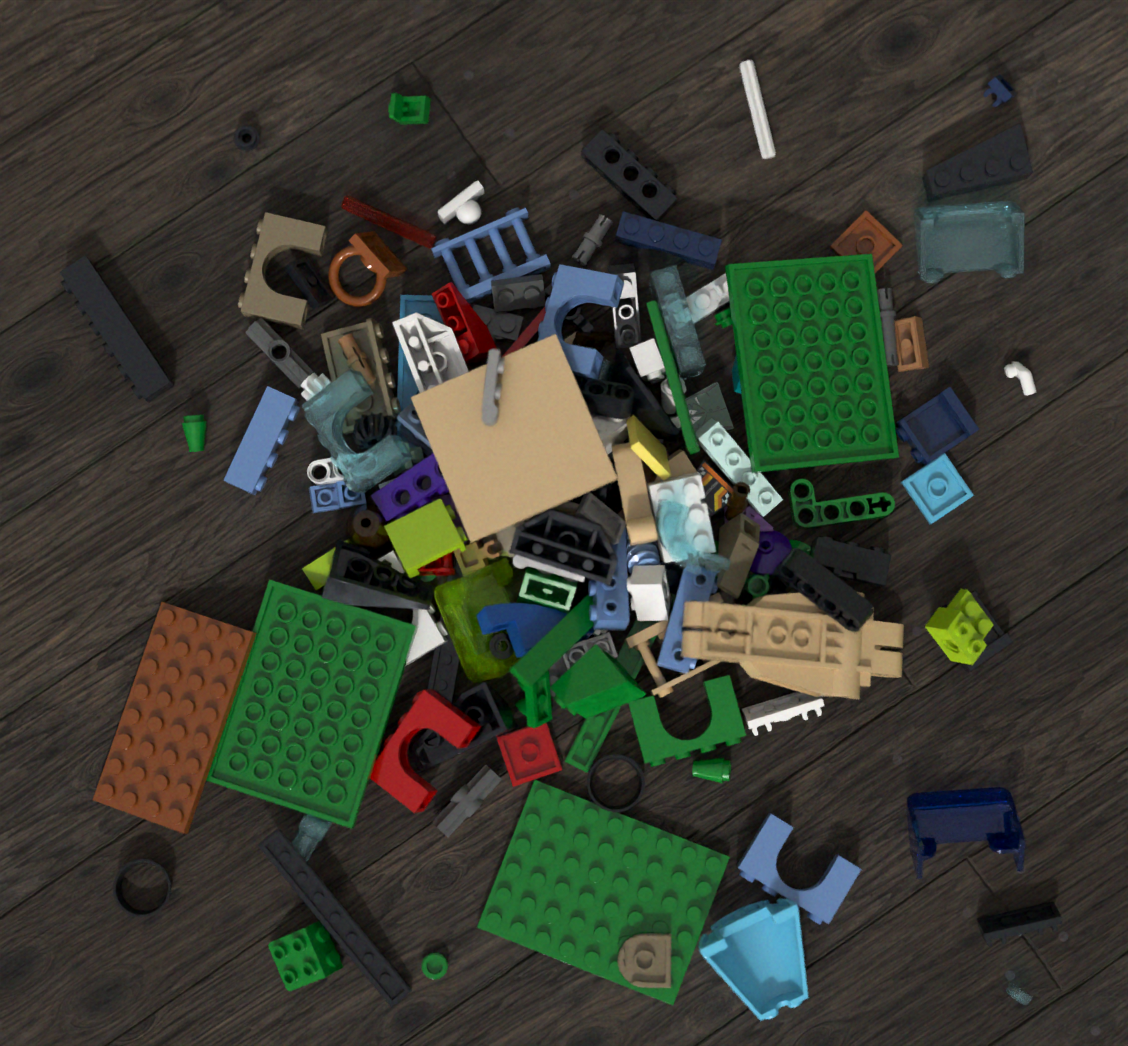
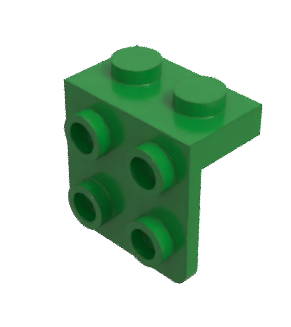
(305, 956)

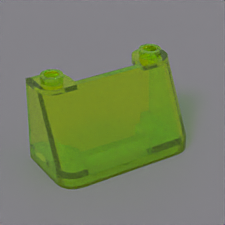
(460, 603)

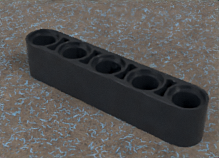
(606, 397)

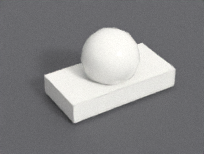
(463, 205)

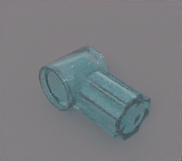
(310, 833)

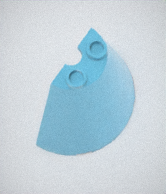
(760, 955)

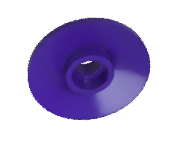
(768, 559)

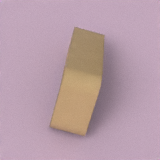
(634, 495)

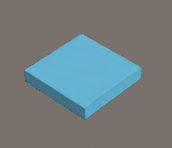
(937, 488)

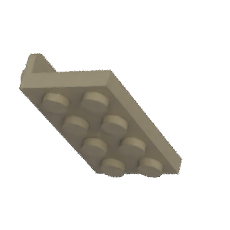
(368, 339)

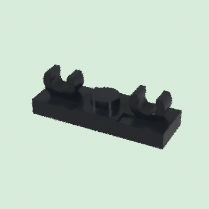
(1019, 922)

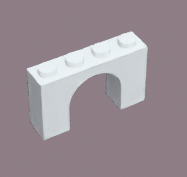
(429, 632)

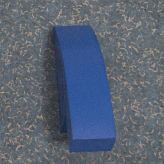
(524, 623)

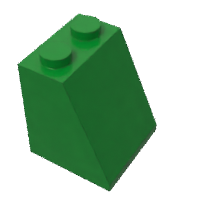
(595, 685)

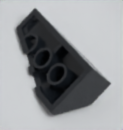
(366, 581)

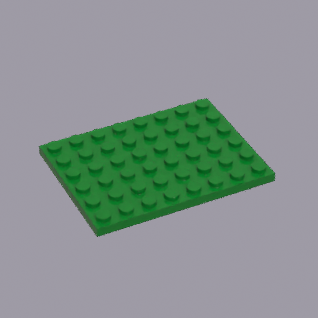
(811, 362)
(312, 704)
(592, 879)

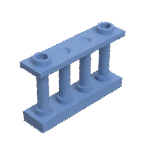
(535, 263)

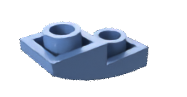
(334, 497)

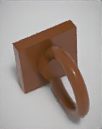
(375, 257)

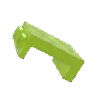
(425, 536)

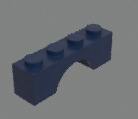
(652, 234)

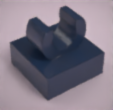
(1002, 89)

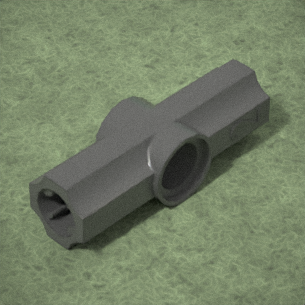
(269, 341)
(467, 800)

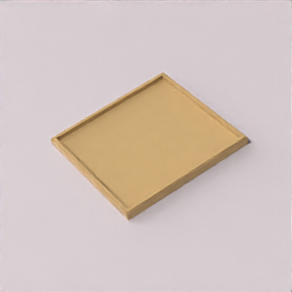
(534, 454)

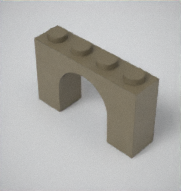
(275, 236)

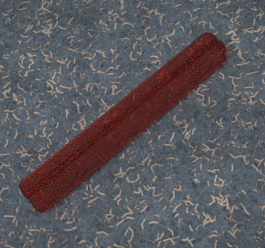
(388, 221)

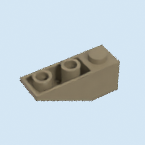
(739, 543)

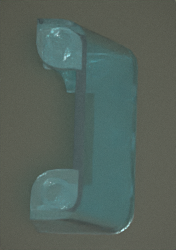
(969, 239)

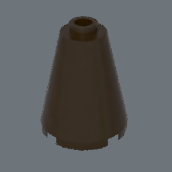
(372, 538)

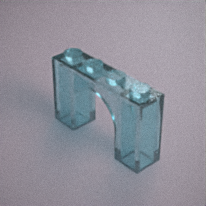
(670, 296)
(327, 414)

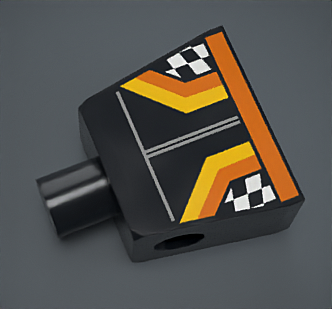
(715, 489)

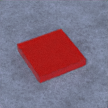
(529, 754)

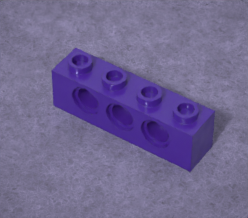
(389, 497)

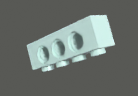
(737, 466)

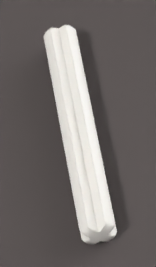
(757, 109)

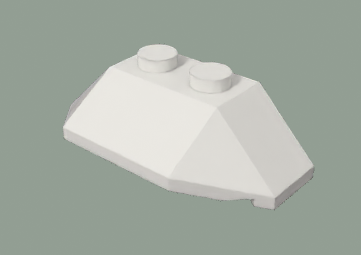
(430, 350)

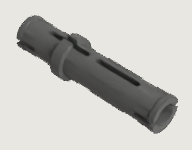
(888, 325)

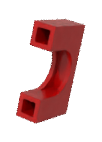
(392, 766)

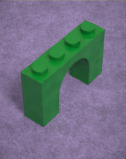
(724, 725)

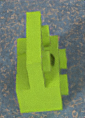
(960, 628)

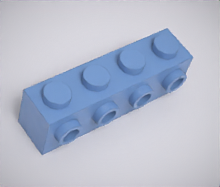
(262, 440)
(690, 589)
(611, 601)

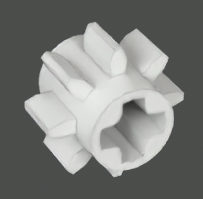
(313, 385)

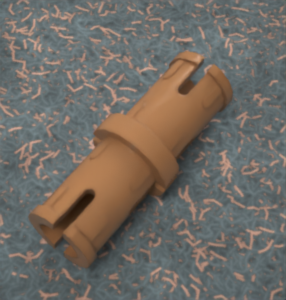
(355, 357)

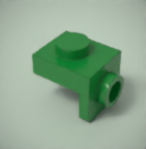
(409, 109)

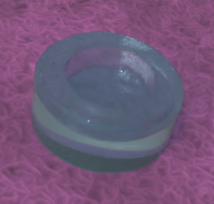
(1018, 993)

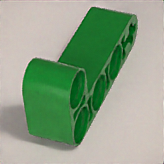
(841, 506)

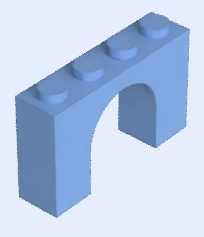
(571, 288)
(820, 899)

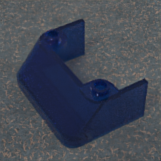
(963, 817)

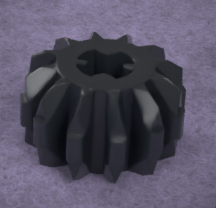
(372, 429)

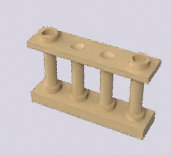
(641, 641)

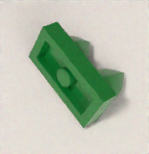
(537, 702)

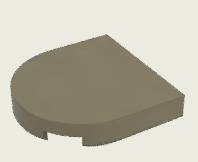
(646, 960)

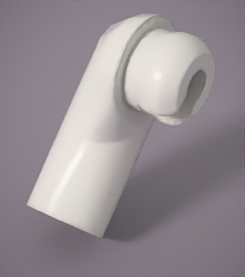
(1023, 374)

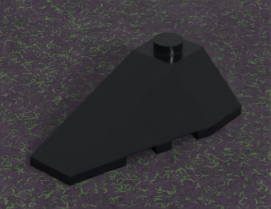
(482, 706)

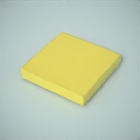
(648, 447)

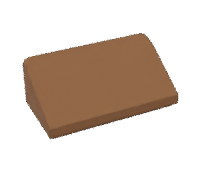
(911, 344)

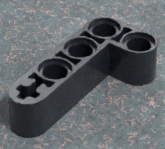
(822, 588)

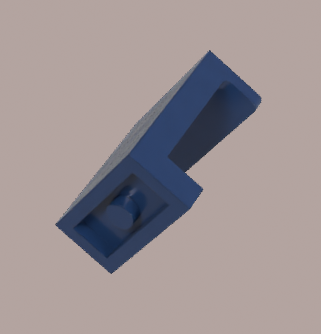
(936, 427)

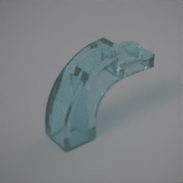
(671, 533)

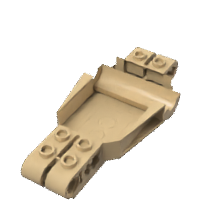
(793, 644)

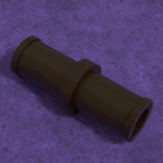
(737, 501)

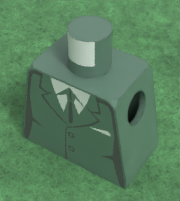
(707, 405)

